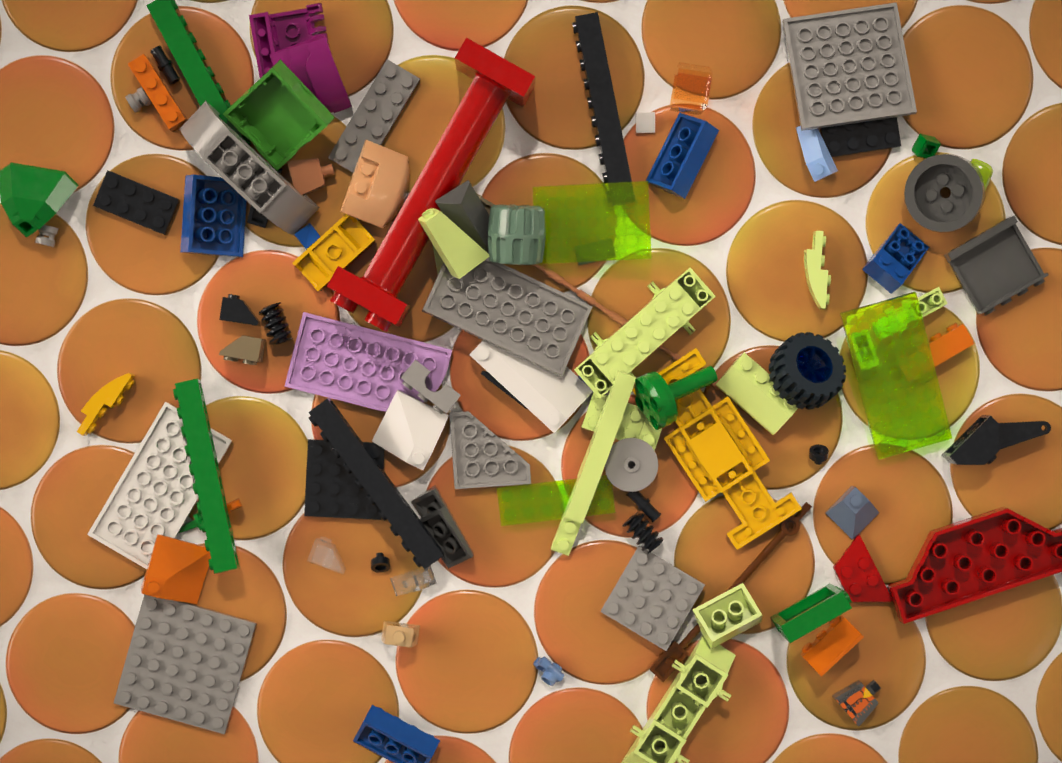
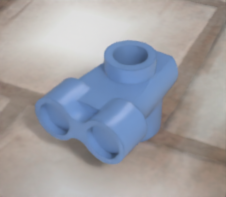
(551, 671)

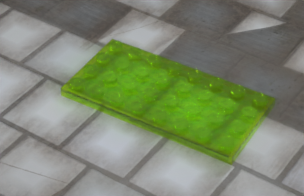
(896, 375)

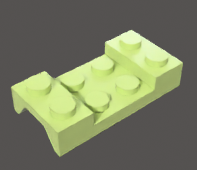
(632, 425)

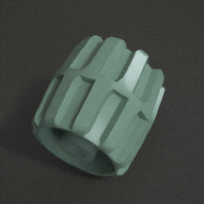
(516, 234)

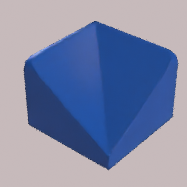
(307, 236)

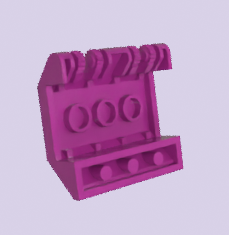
(283, 30)

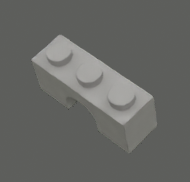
(415, 378)

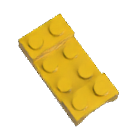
(333, 249)

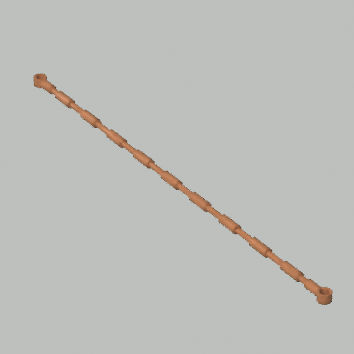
(590, 300)

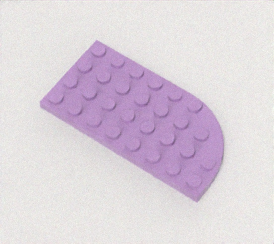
(359, 362)

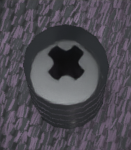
(275, 324)
(643, 532)

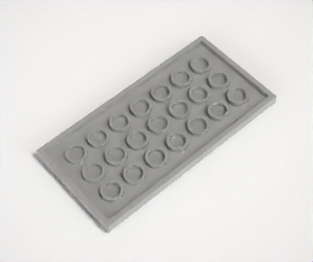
(511, 313)

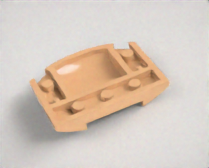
(377, 185)

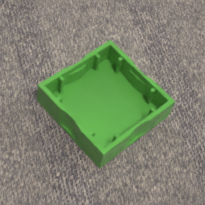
(278, 115)

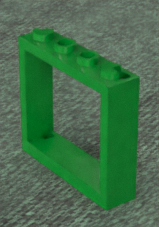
(811, 612)

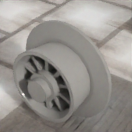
(631, 464)

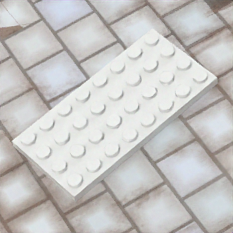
(153, 491)

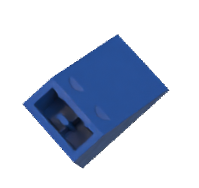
(895, 258)

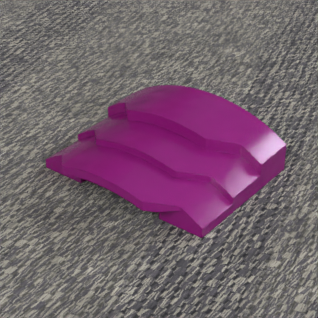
(316, 69)

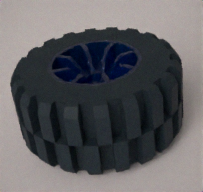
(807, 370)

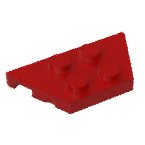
(859, 575)

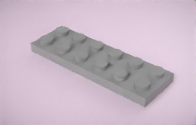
(375, 113)

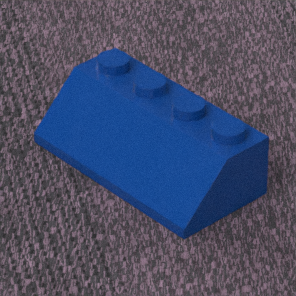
(682, 155)
(395, 738)

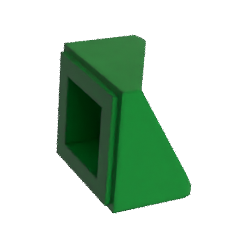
(925, 146)

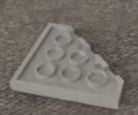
(482, 457)

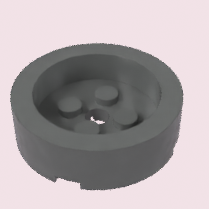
(924, 195)

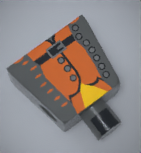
(858, 700)

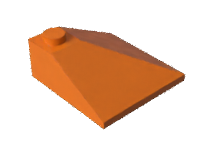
(176, 570)

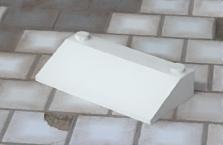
(544, 393)

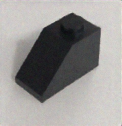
(237, 311)

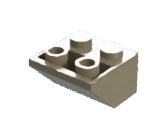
(245, 348)

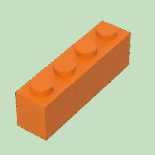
(158, 92)
(949, 343)

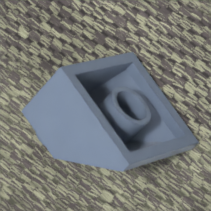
(852, 512)

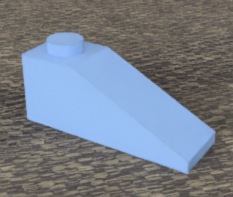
(816, 154)

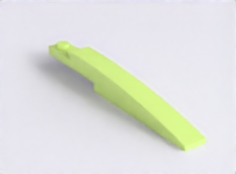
(593, 463)

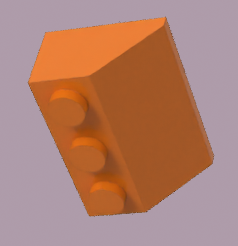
(831, 645)

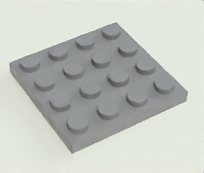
(652, 598)

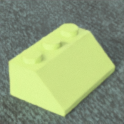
(727, 615)

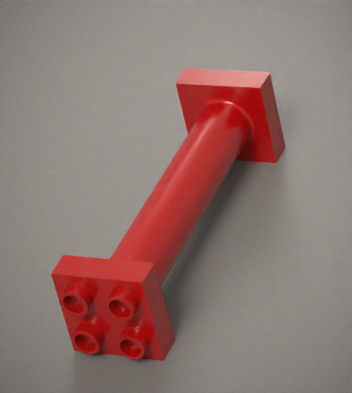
(492, 85)

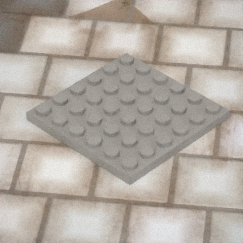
(849, 66)
(185, 663)

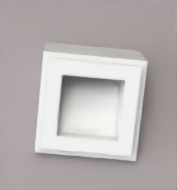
(645, 122)

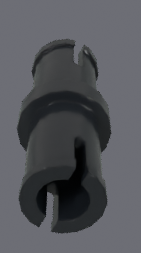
(165, 65)
(644, 505)

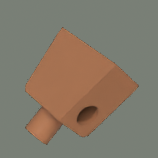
(309, 175)

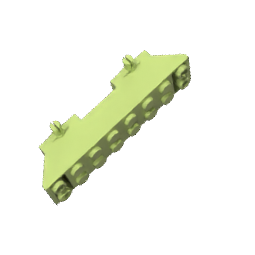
(645, 331)
(682, 705)

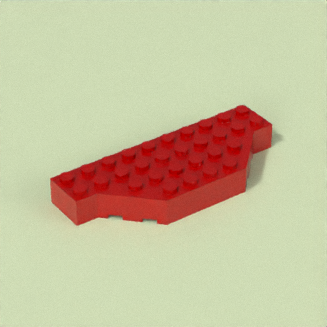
(976, 561)

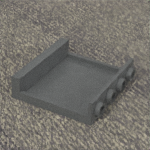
(995, 266)

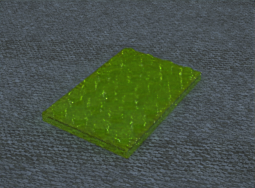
(595, 221)

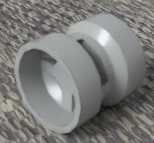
(138, 99)
(48, 231)

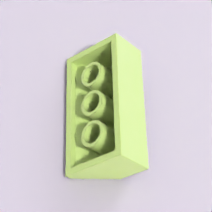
(753, 391)

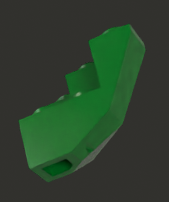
(33, 194)

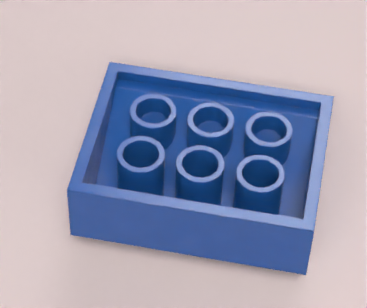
(212, 217)

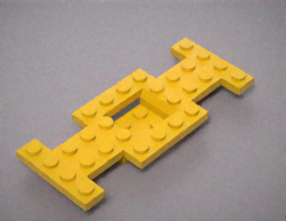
(715, 460)

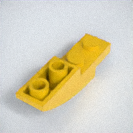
(108, 395)

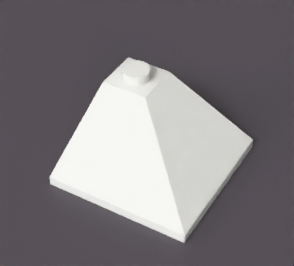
(410, 429)

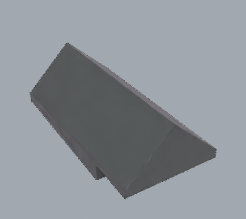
(467, 212)
(442, 527)

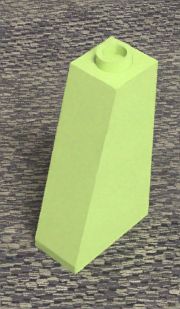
(452, 244)

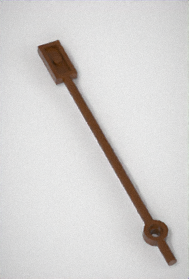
(663, 665)

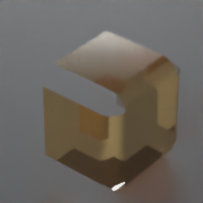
(691, 88)

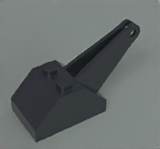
(987, 436)

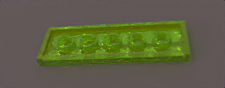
(548, 501)

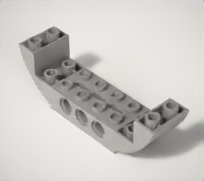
(246, 170)

